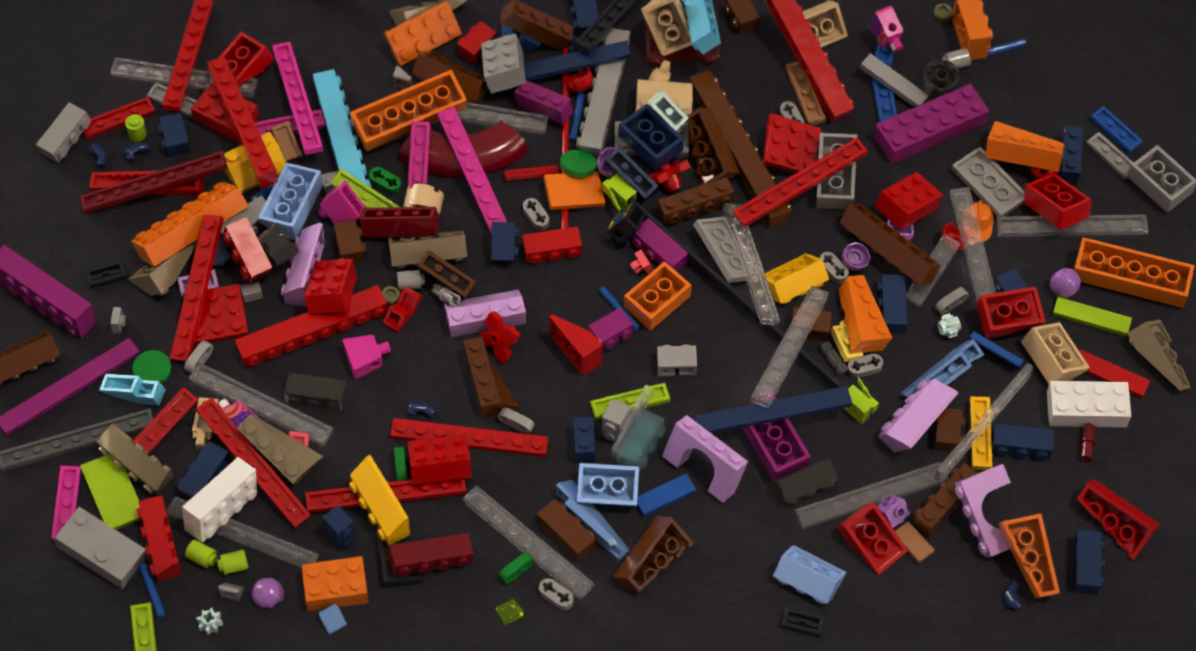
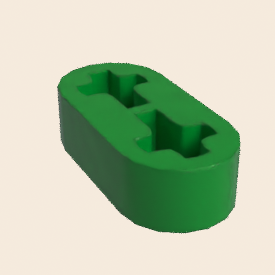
(386, 179)
(400, 463)
(516, 568)

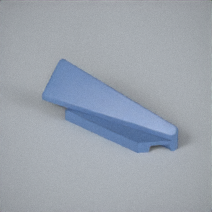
(950, 366)
(591, 519)

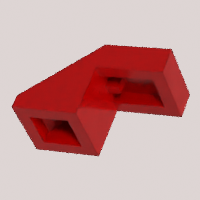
(401, 312)

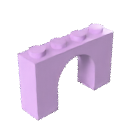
(727, 463)
(972, 492)

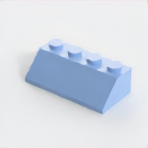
(292, 198)

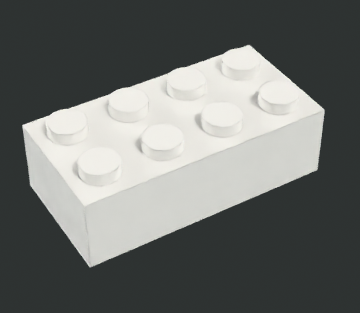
(1088, 402)
(220, 500)

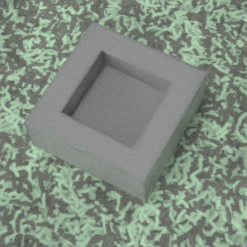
(117, 320)

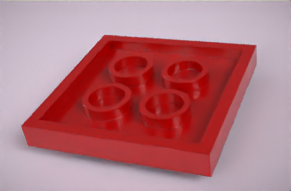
(790, 144)
(222, 315)

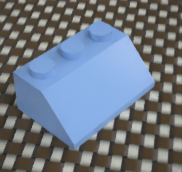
(608, 484)
(809, 574)

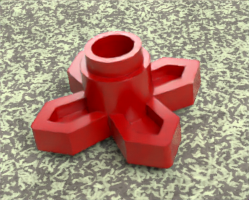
(669, 175)
(499, 336)

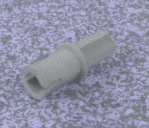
(445, 294)

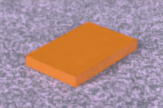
(573, 192)

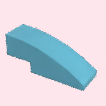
(133, 389)

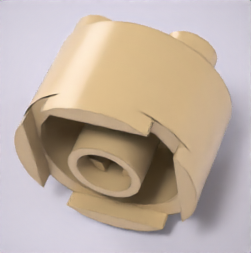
(423, 196)

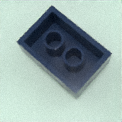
(651, 137)

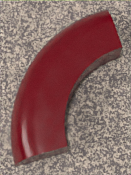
(494, 148)

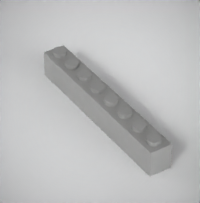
(602, 99)

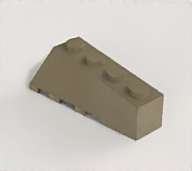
(411, 249)
(284, 452)
(135, 460)

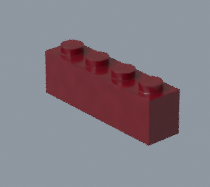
(399, 222)
(430, 554)

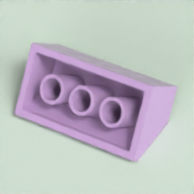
(310, 250)
(471, 313)
(916, 415)

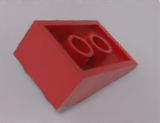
(246, 58)
(1009, 311)
(577, 344)
(872, 537)

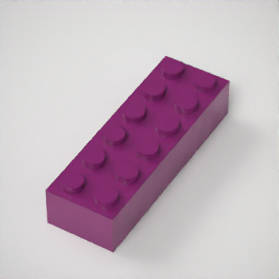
(931, 123)
(45, 293)

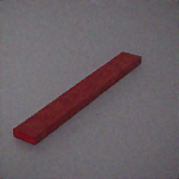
(154, 182)

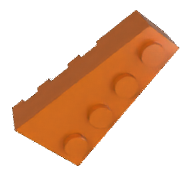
(1023, 148)
(863, 318)
(1031, 550)

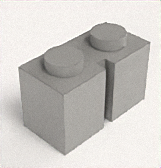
(674, 357)
(614, 419)

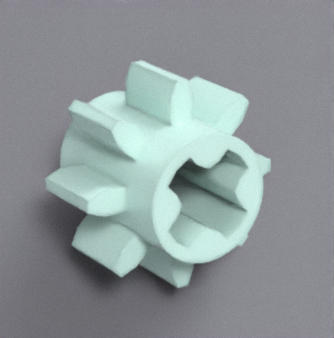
(949, 325)
(209, 616)

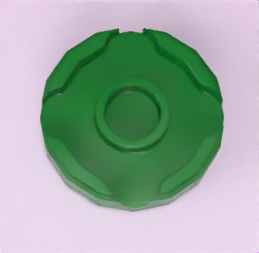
(578, 163)
(152, 366)

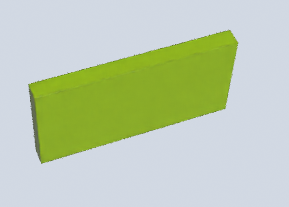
(111, 492)

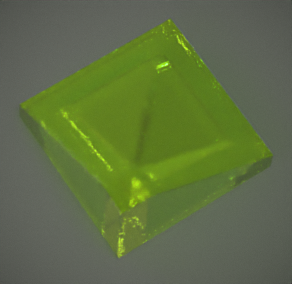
(509, 611)

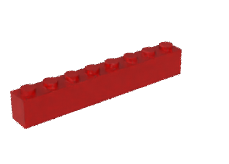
(811, 58)
(242, 122)
(309, 327)

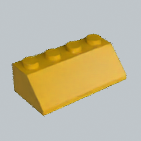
(379, 501)

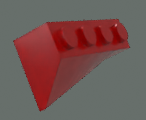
(1118, 517)
(159, 538)

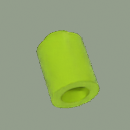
(136, 128)
(201, 554)
(233, 562)

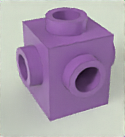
(894, 509)

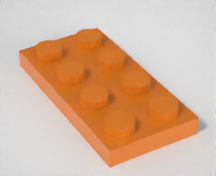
(423, 33)

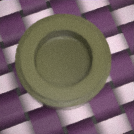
(942, 12)
(391, 295)

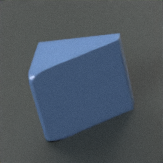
(332, 619)

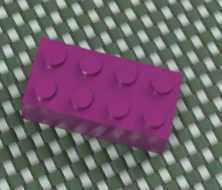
(778, 447)

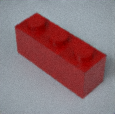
(552, 245)

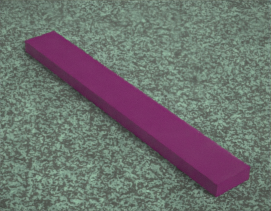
(68, 386)

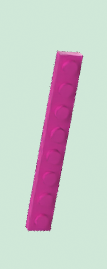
(297, 98)
(471, 167)

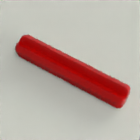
(528, 173)

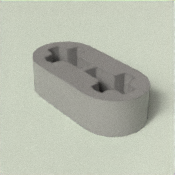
(795, 115)
(539, 212)
(835, 266)
(951, 301)
(200, 355)
(865, 366)
(516, 421)
(554, 597)

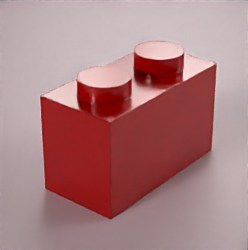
(470, 45)

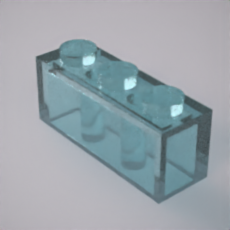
(641, 440)

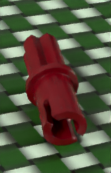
(1087, 442)

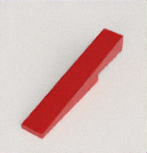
(102, 180)

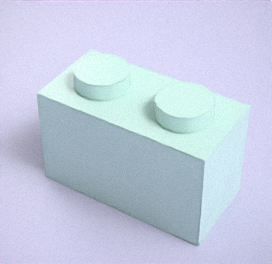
(667, 110)

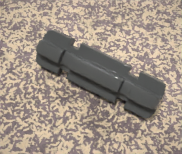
(834, 358)

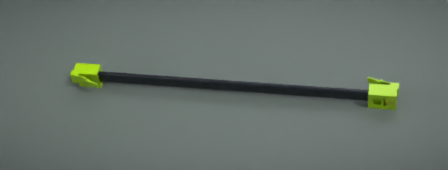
(862, 402)

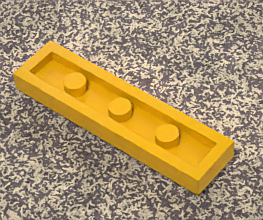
(982, 449)

